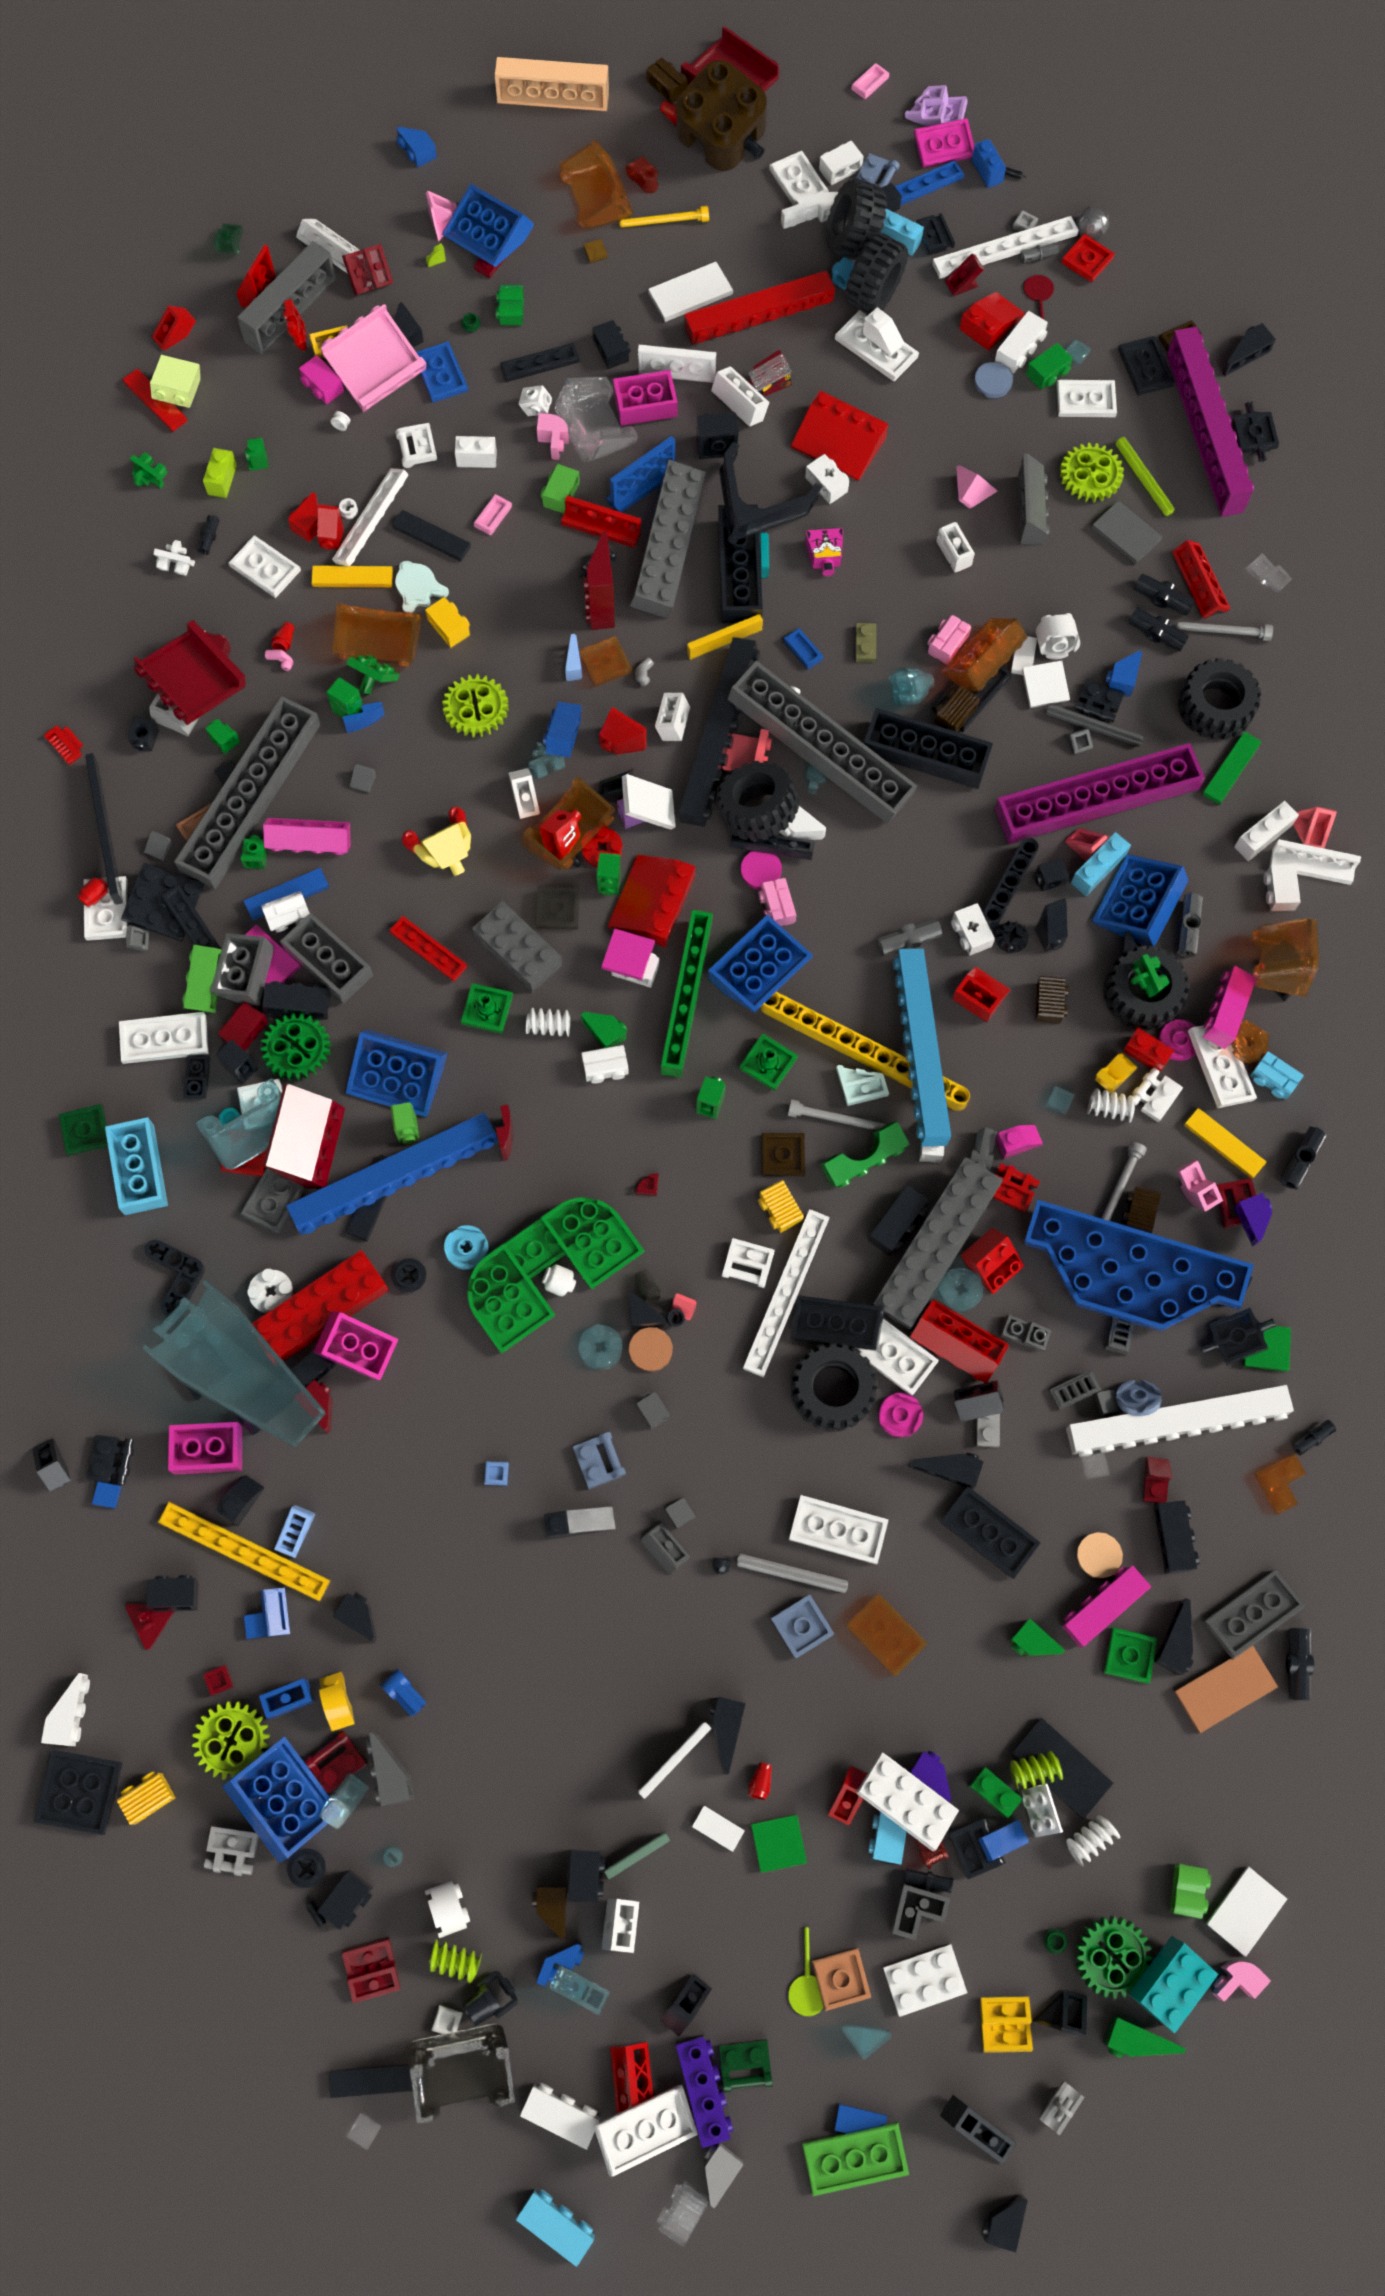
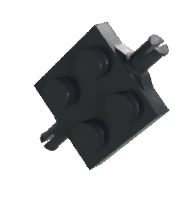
(1255, 431)
(1238, 1336)

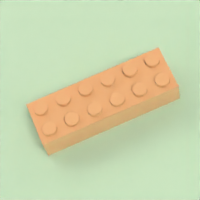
(552, 84)

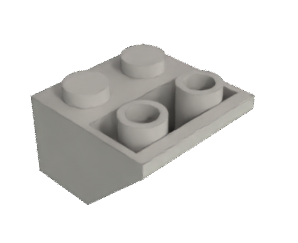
(165, 716)

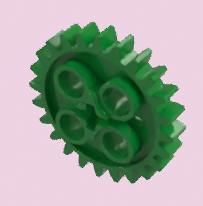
(283, 1060)
(1098, 1972)

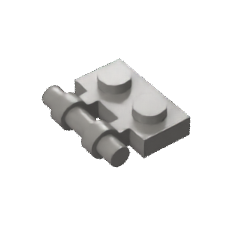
(231, 1842)

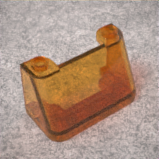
(596, 186)
(376, 633)
(594, 812)
(1287, 956)

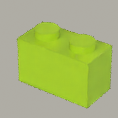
(219, 473)

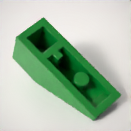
(1134, 2041)

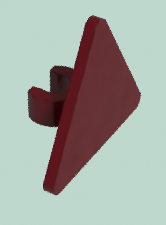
(147, 1623)

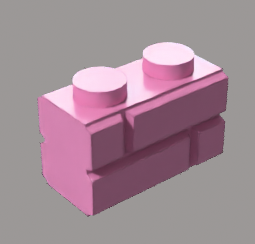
(949, 639)
(778, 901)

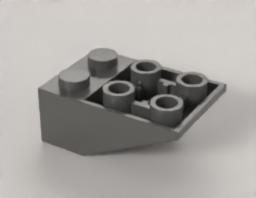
(392, 1778)

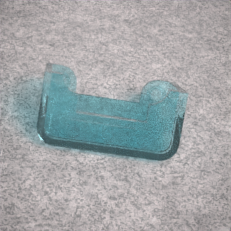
(246, 1134)

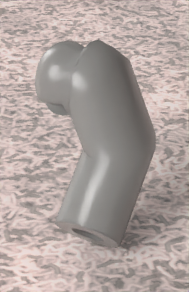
(641, 671)

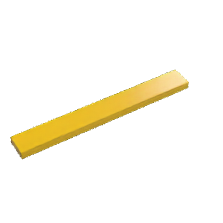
(244, 1551)

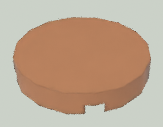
(650, 1349)

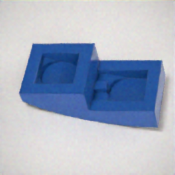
(371, 713)

